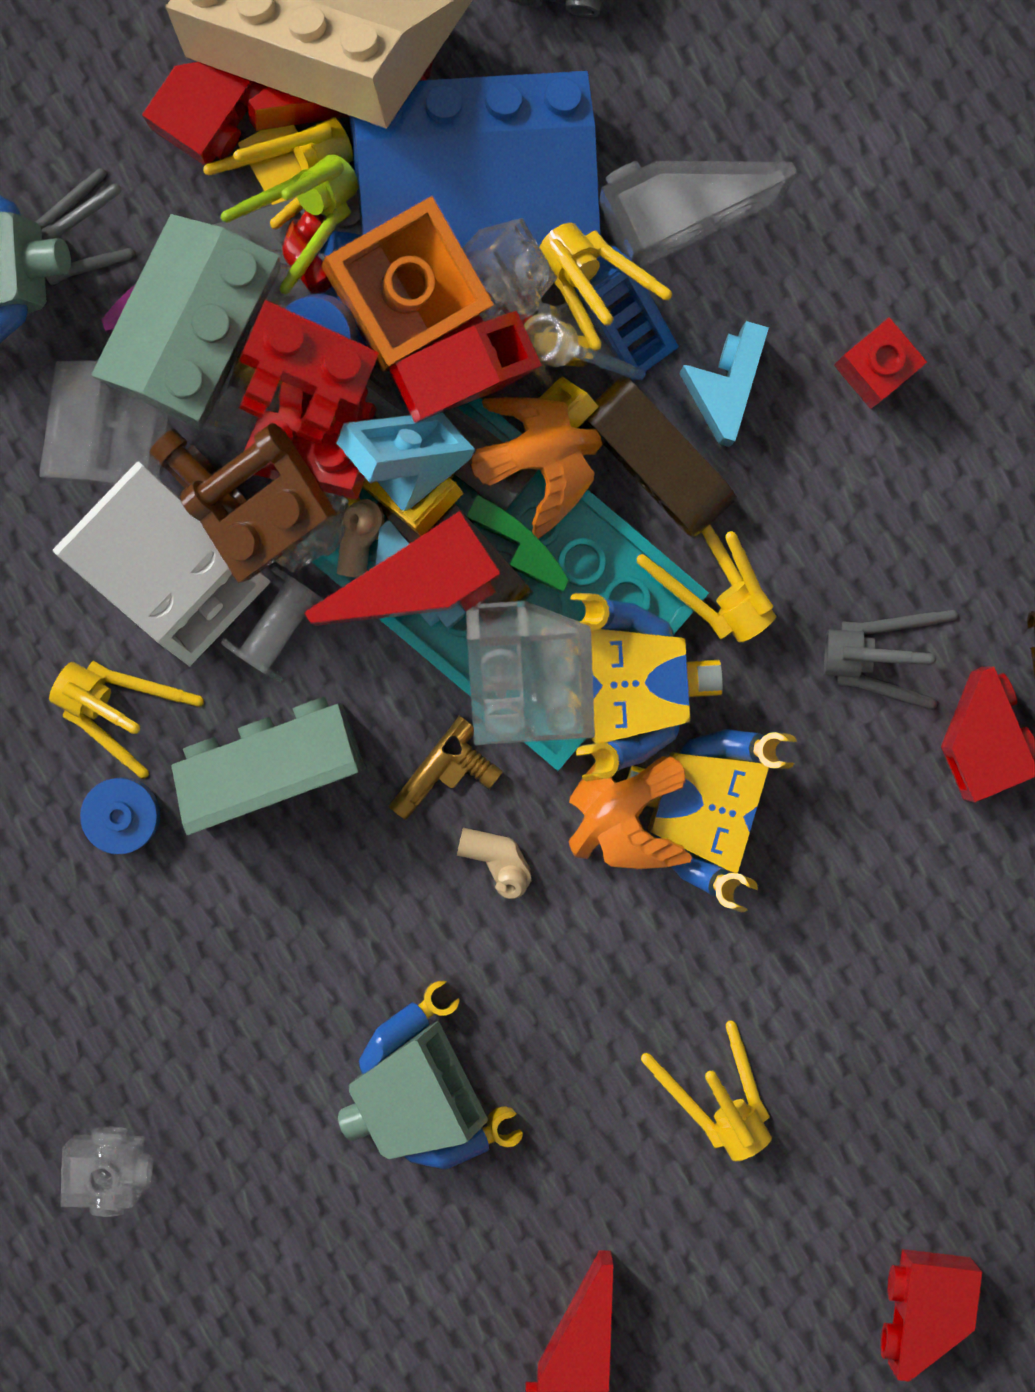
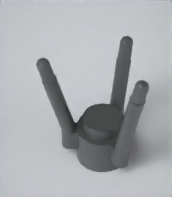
(54, 230)
(852, 653)

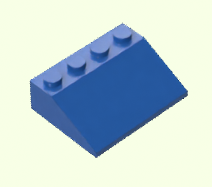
(484, 154)

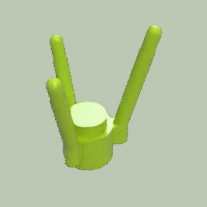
(319, 191)

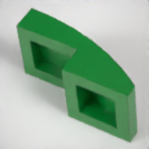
(532, 555)

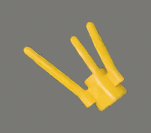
(309, 148)
(576, 263)
(743, 606)
(84, 695)
(738, 1125)

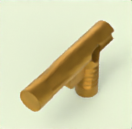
(445, 768)

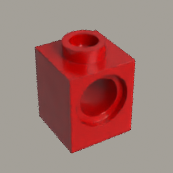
(880, 363)

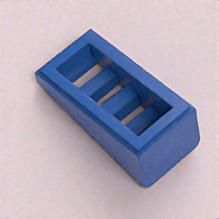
(613, 284)

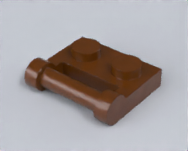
(189, 465)
(270, 520)

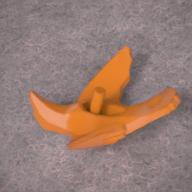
(545, 446)
(613, 820)

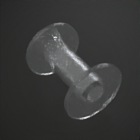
(275, 625)

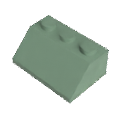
(188, 318)
(265, 765)

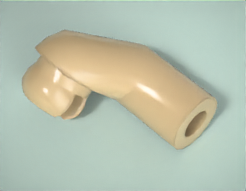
(362, 527)
(502, 858)

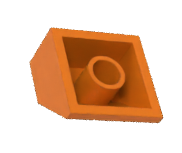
(407, 283)

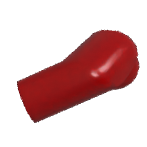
(296, 239)

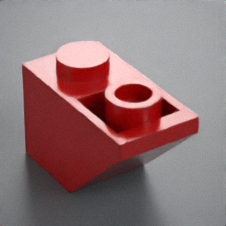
(201, 110)
(465, 366)
(984, 738)
(933, 1309)

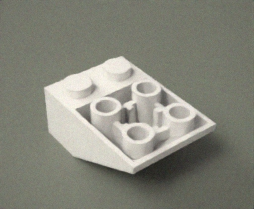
(158, 565)

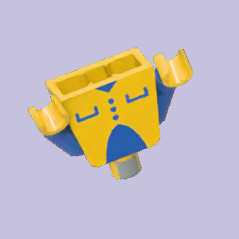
(638, 683)
(716, 806)

